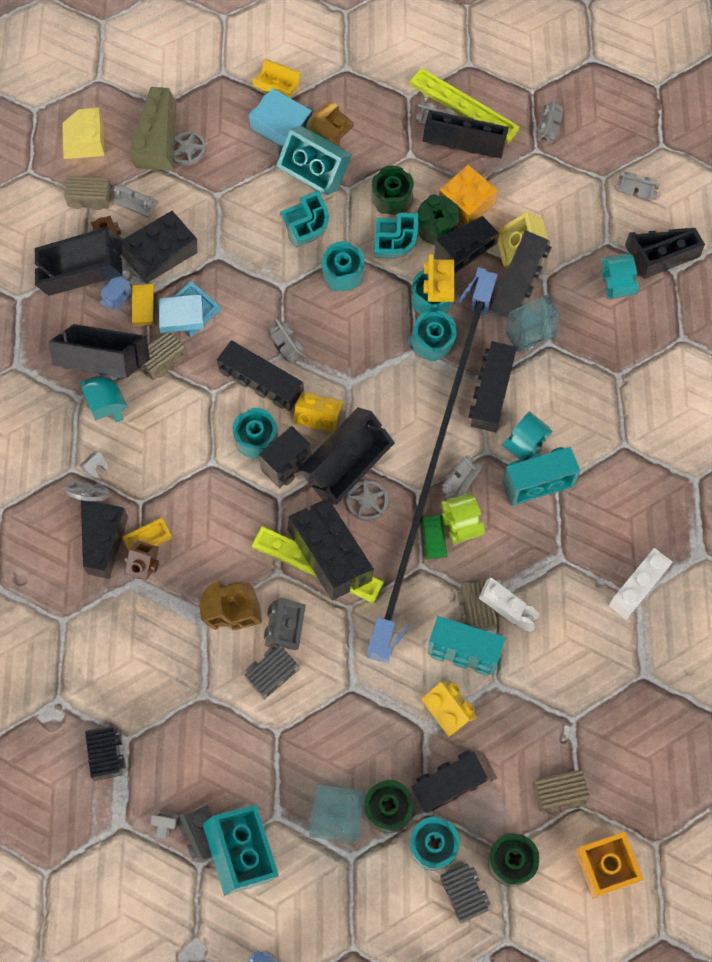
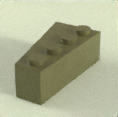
(155, 132)

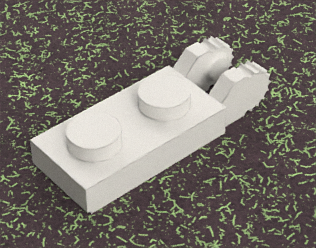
(508, 605)

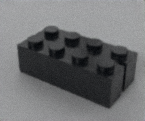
(78, 261)
(99, 351)
(346, 455)
(330, 549)

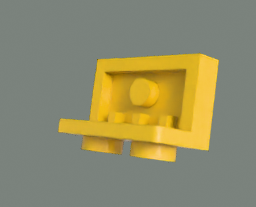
(277, 77)
(317, 412)
(449, 707)

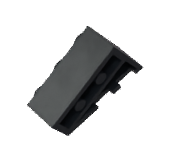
(466, 243)
(664, 250)
(101, 536)
(453, 780)

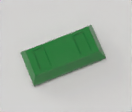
(433, 537)

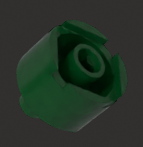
(392, 190)
(437, 217)
(387, 792)
(510, 874)

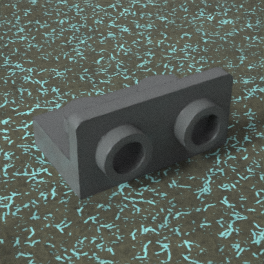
(284, 624)
(193, 827)

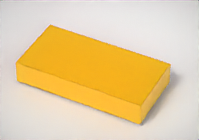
(143, 305)
(152, 533)

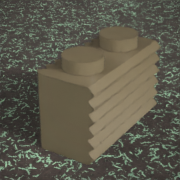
(87, 192)
(163, 354)
(476, 611)
(561, 791)

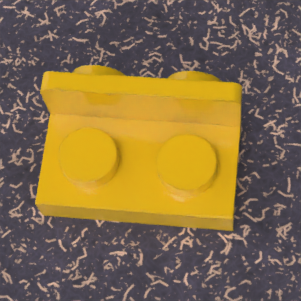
(440, 280)

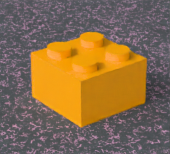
(471, 194)
(609, 865)

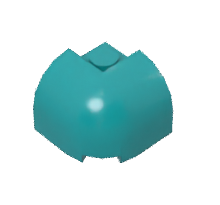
(306, 220)
(396, 236)
(104, 397)

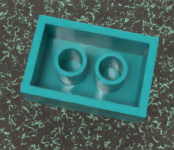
(314, 160)
(541, 475)
(465, 646)
(240, 849)

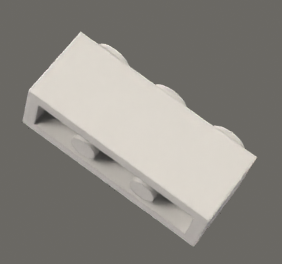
(640, 584)

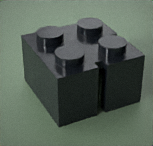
(284, 457)

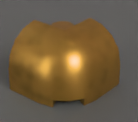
(329, 123)
(230, 606)

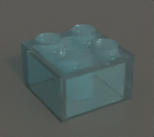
(532, 324)
(337, 814)

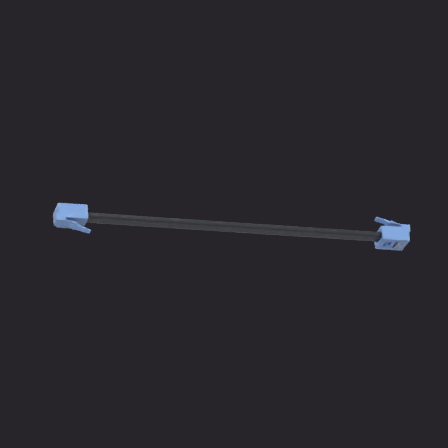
(383, 632)

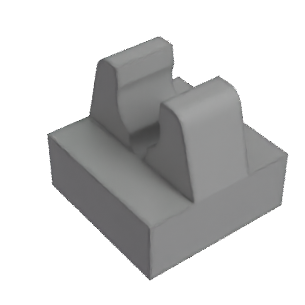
(90, 462)
(164, 823)

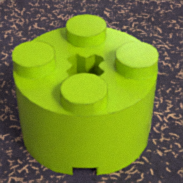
(462, 517)

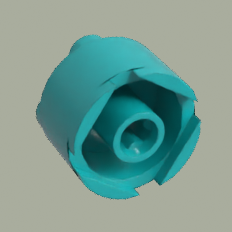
(343, 266)
(620, 276)
(420, 299)
(432, 324)
(245, 429)
(526, 437)
(438, 830)

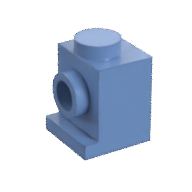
(115, 293)

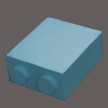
(277, 116)

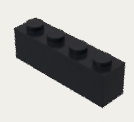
(465, 134)
(521, 273)
(260, 375)
(493, 386)

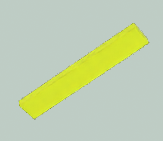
(459, 101)
(289, 552)

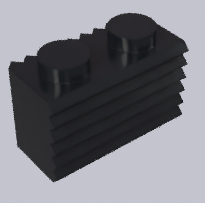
(104, 752)

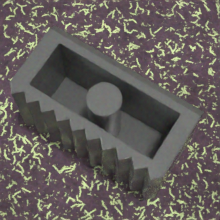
(271, 671)
(464, 893)

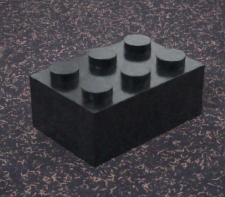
(159, 246)

